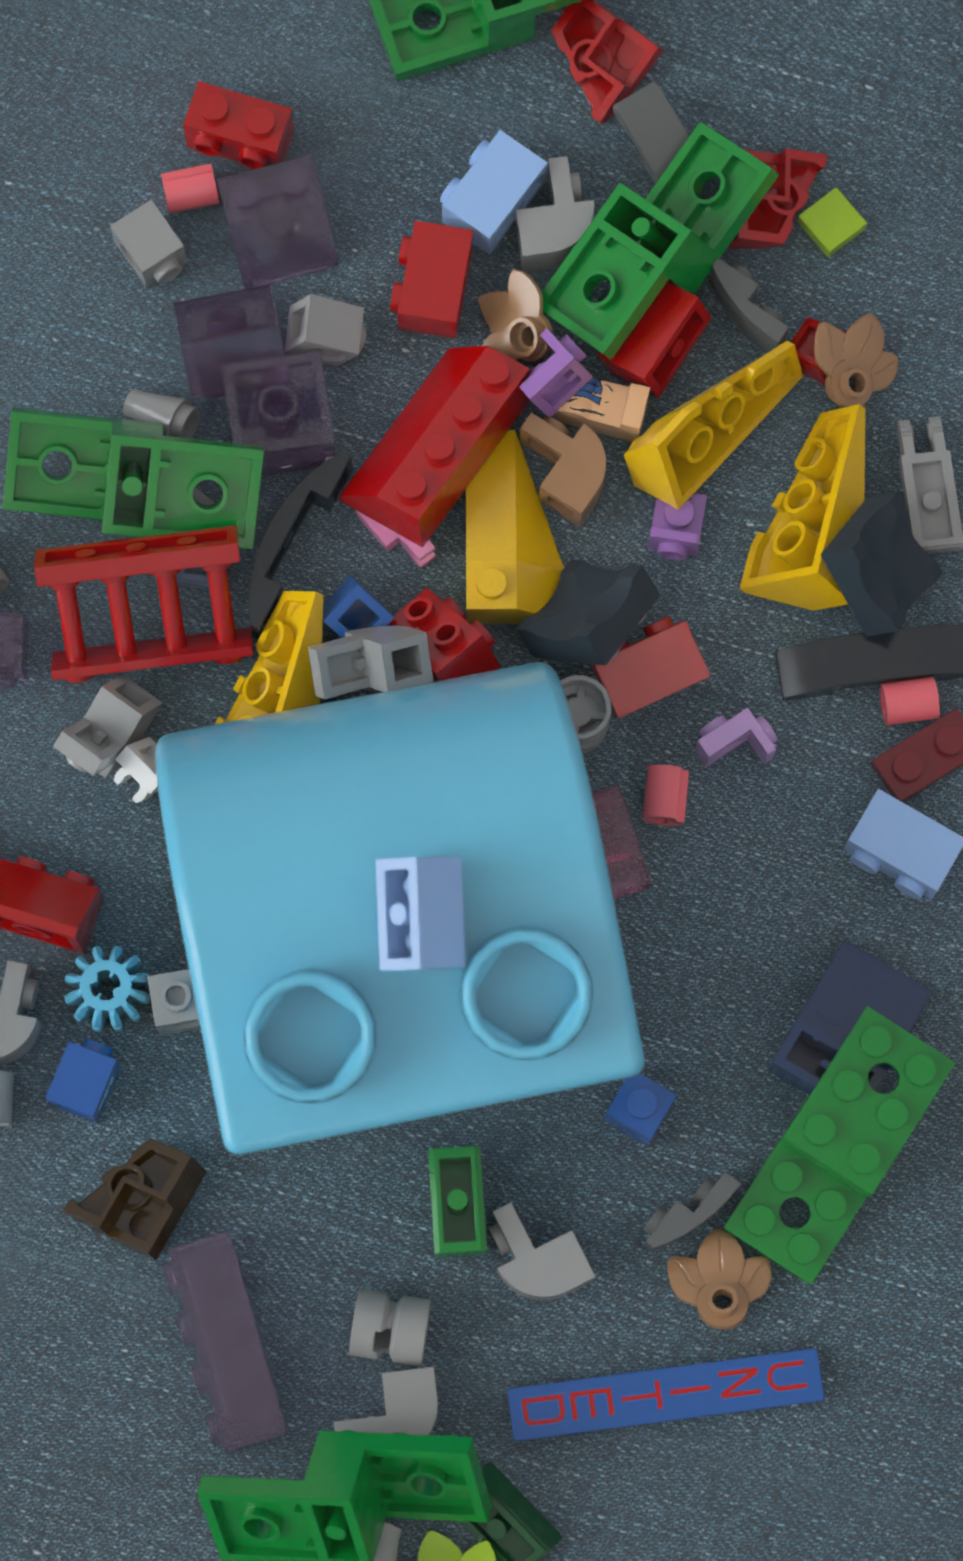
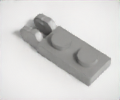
(930, 489)

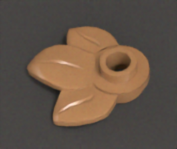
(514, 316)
(855, 355)
(718, 1272)

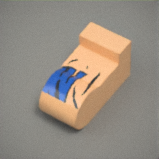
(607, 409)

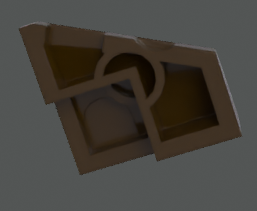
(141, 1198)

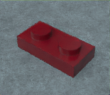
(922, 757)

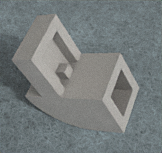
(552, 231)
(371, 657)
(112, 722)
(17, 1031)
(541, 1272)
(409, 1405)

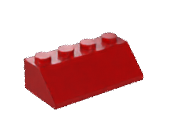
(439, 441)
(48, 905)

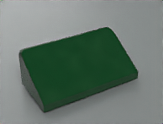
(514, 1524)

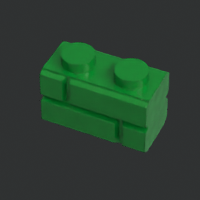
(457, 1202)

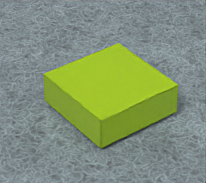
(832, 222)

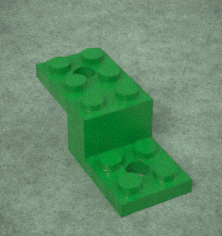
(464, 32)
(656, 239)
(129, 475)
(839, 1145)
(345, 1497)

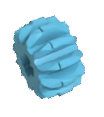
(91, 982)

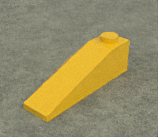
(702, 433)
(822, 498)
(508, 541)
(283, 670)

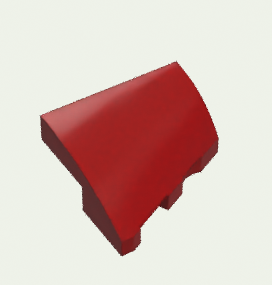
(603, 54)
(774, 214)

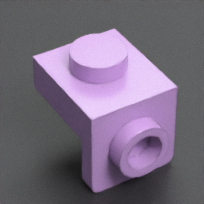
(724, 736)

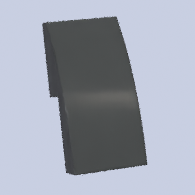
(652, 128)
(737, 293)
(675, 1224)

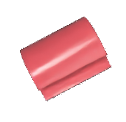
(190, 188)
(909, 701)
(665, 795)

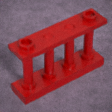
(163, 558)

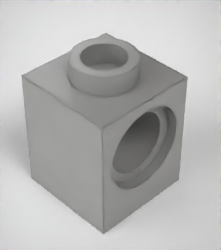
(149, 245)
(327, 327)
(173, 1002)

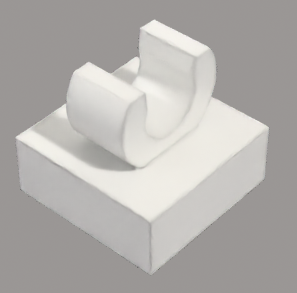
(139, 762)

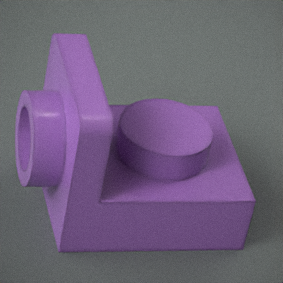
(557, 378)
(677, 531)

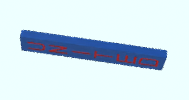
(665, 1394)

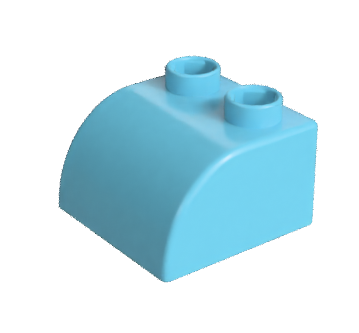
(278, 907)

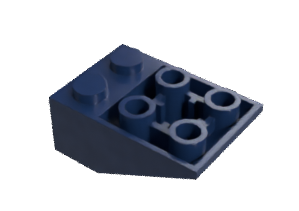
(834, 1007)

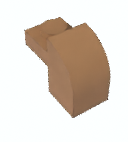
(578, 468)

